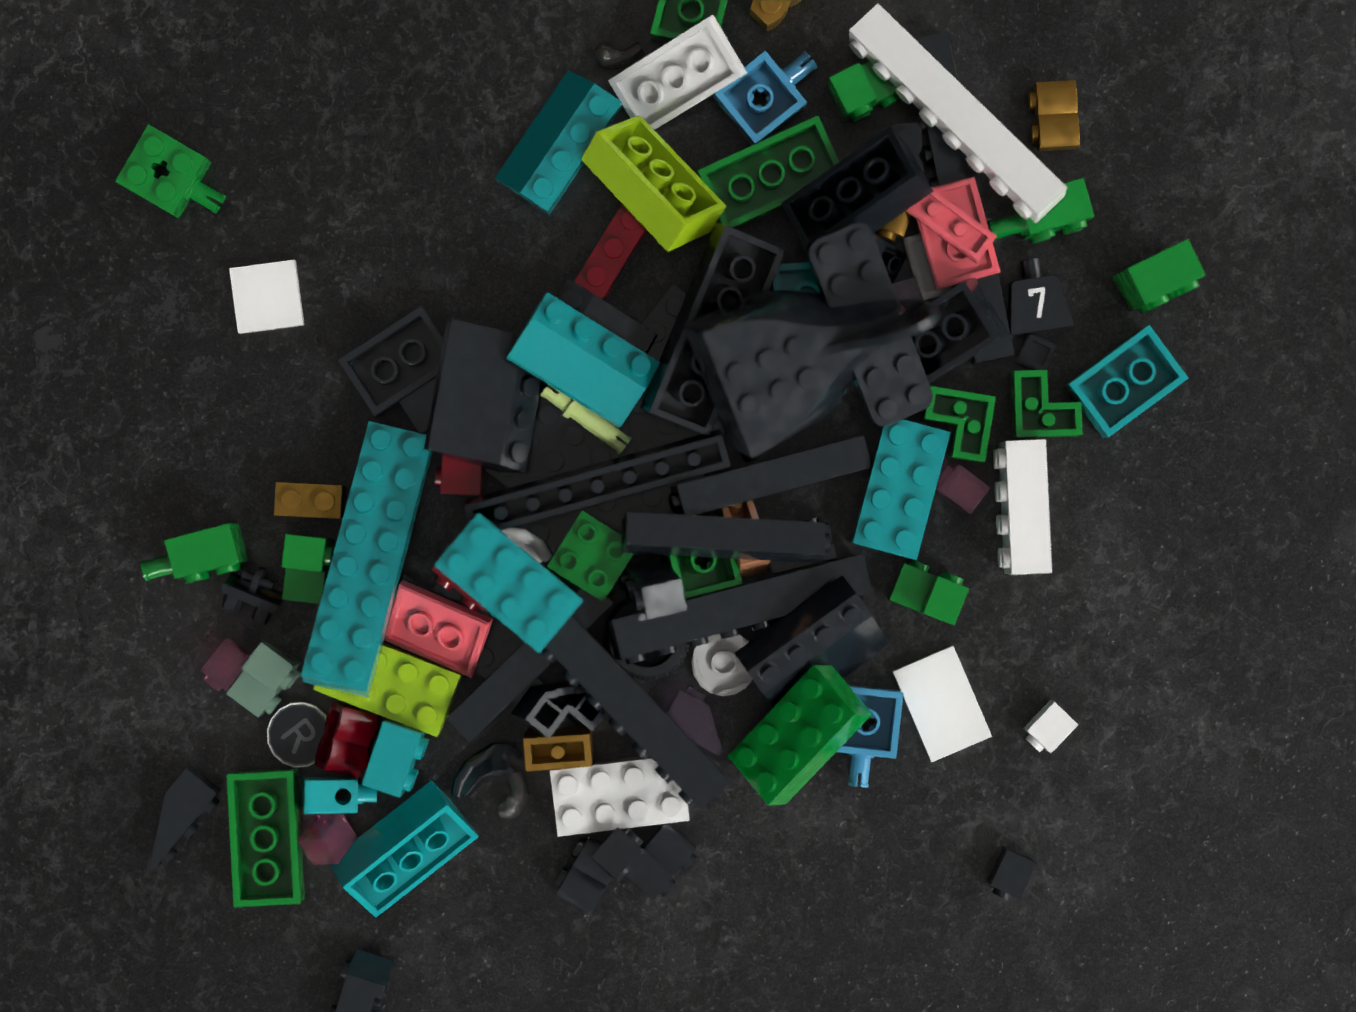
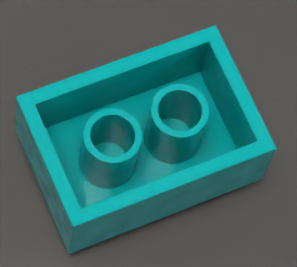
(1126, 381)

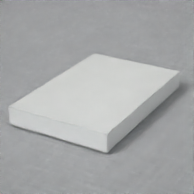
(942, 703)

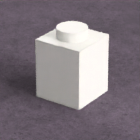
(1049, 727)

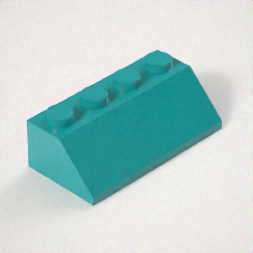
(556, 141)
(583, 360)
(403, 849)

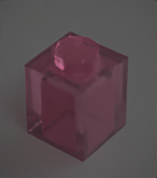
(962, 488)
(225, 665)
(327, 838)

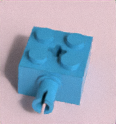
(765, 79)
(878, 738)

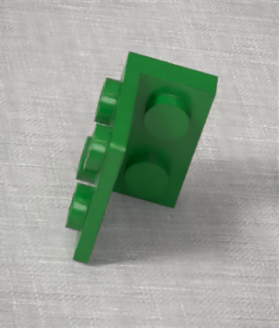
(590, 556)

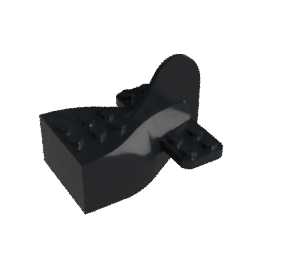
(792, 354)

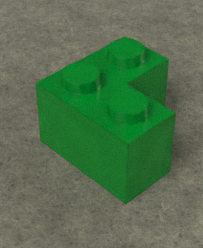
(859, 90)
(1033, 414)
(971, 420)
(307, 567)
(927, 593)

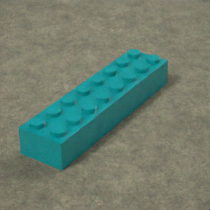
(367, 560)

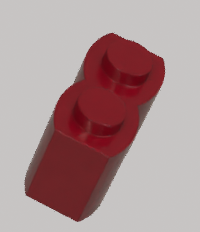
(346, 740)

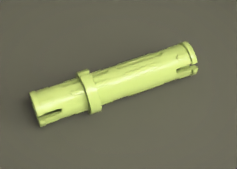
(591, 421)

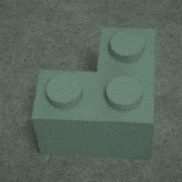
(264, 677)

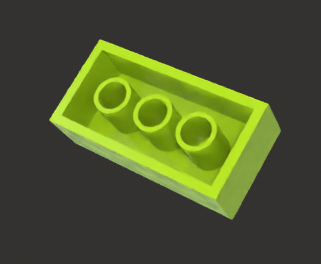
(653, 182)
(407, 690)

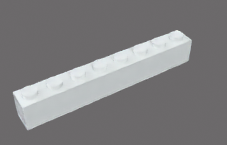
(956, 113)

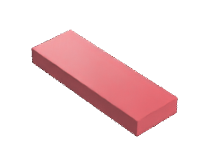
(953, 225)

